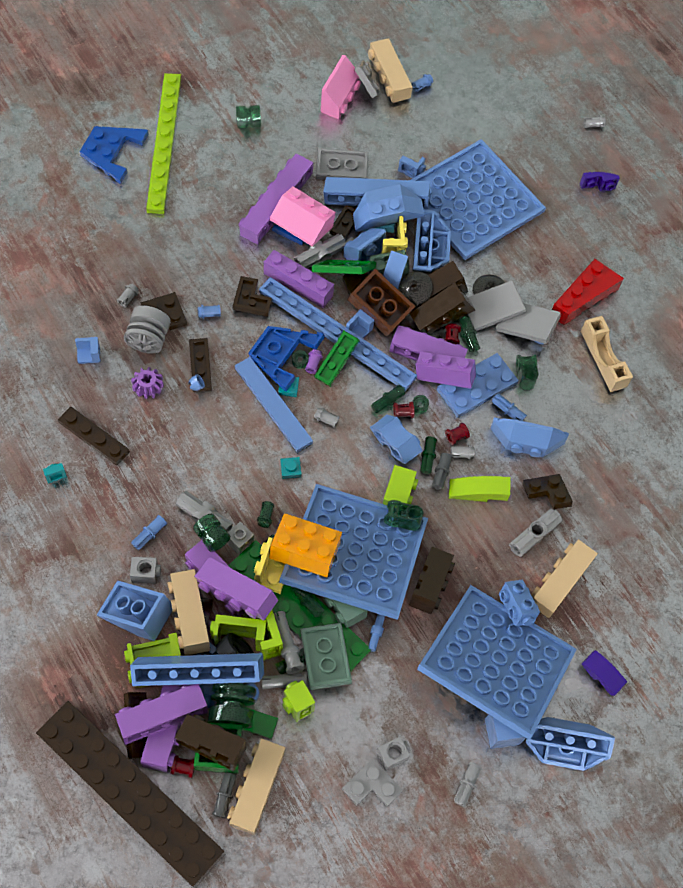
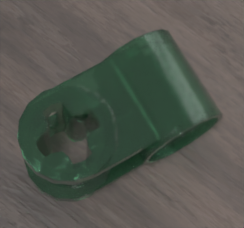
(527, 368)
(405, 515)

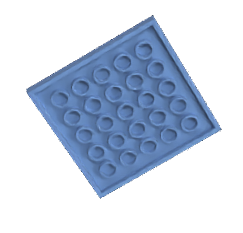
(478, 198)
(372, 557)
(498, 665)

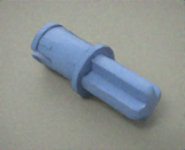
(508, 408)
(149, 532)

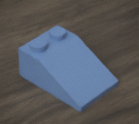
(136, 610)

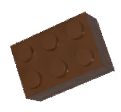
(381, 302)

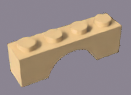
(597, 338)

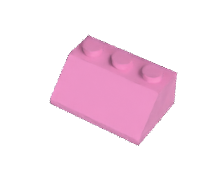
(339, 88)
(303, 216)

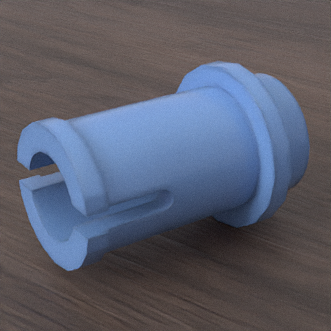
(419, 84)
(208, 311)

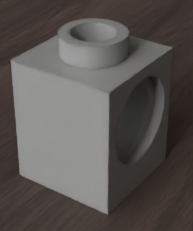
(240, 538)
(138, 564)
(385, 757)

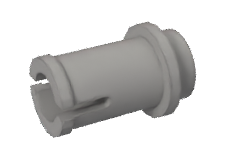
(595, 122)
(130, 291)
(327, 417)
(462, 451)

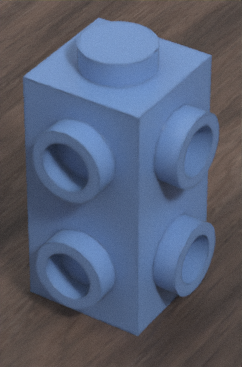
(519, 603)

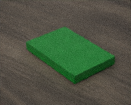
(344, 266)

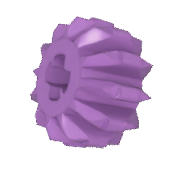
(145, 376)

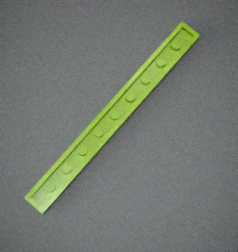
(164, 144)

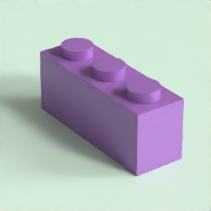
(445, 369)

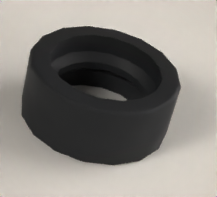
(233, 645)

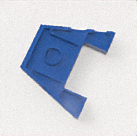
(105, 144)
(276, 347)

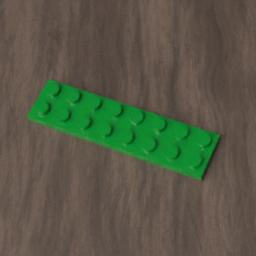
(296, 614)

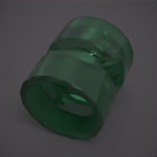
(248, 116)
(211, 532)

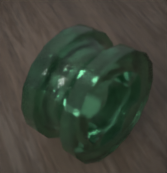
(300, 353)
(420, 398)

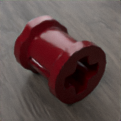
(456, 330)
(403, 410)
(457, 434)
(183, 766)

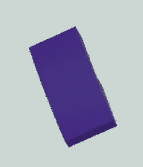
(603, 180)
(601, 669)

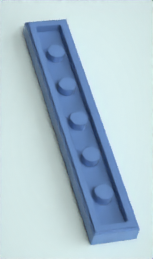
(273, 404)

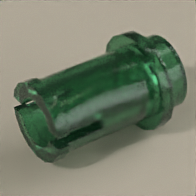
(264, 519)

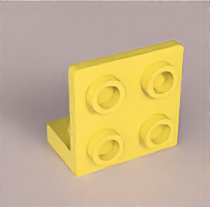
(400, 242)
(268, 570)

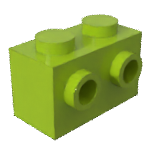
(400, 485)
(298, 700)

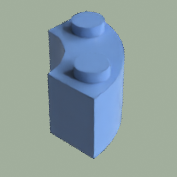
(400, 441)

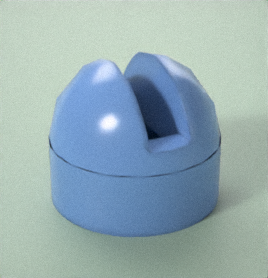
(196, 383)

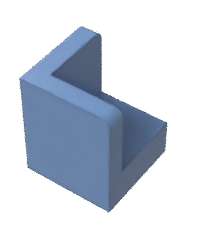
(361, 324)
(88, 350)

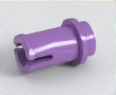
(315, 357)

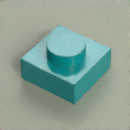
(292, 391)
(290, 468)
(54, 472)

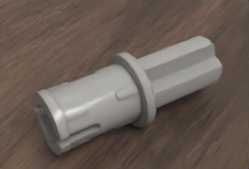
(467, 784)

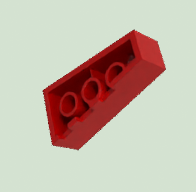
(589, 288)

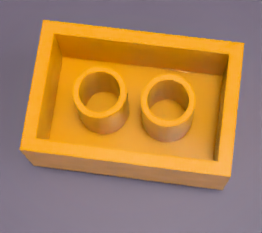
(305, 545)

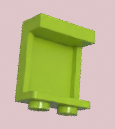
(240, 626)
(162, 647)
(272, 647)

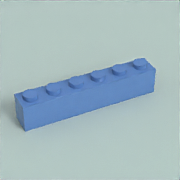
(351, 190)
(197, 669)

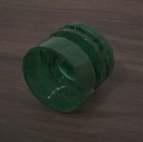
(232, 703)

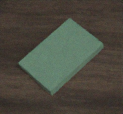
(325, 656)

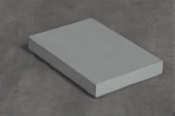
(341, 163)
(495, 305)
(534, 324)

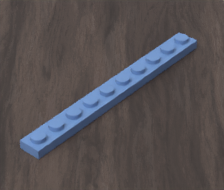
(332, 330)

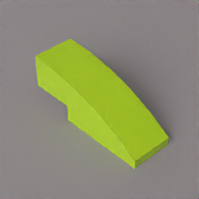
(480, 488)

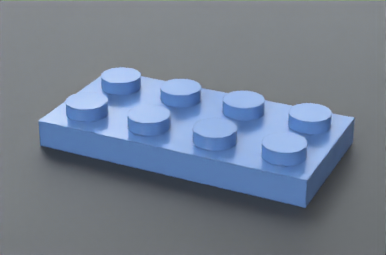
(491, 379)

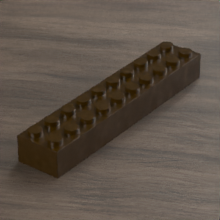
(131, 794)

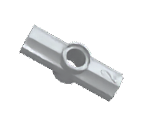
(321, 251)
(198, 509)
(528, 539)

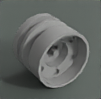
(147, 329)

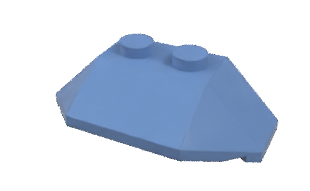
(385, 206)
(431, 242)
(528, 437)
(570, 744)

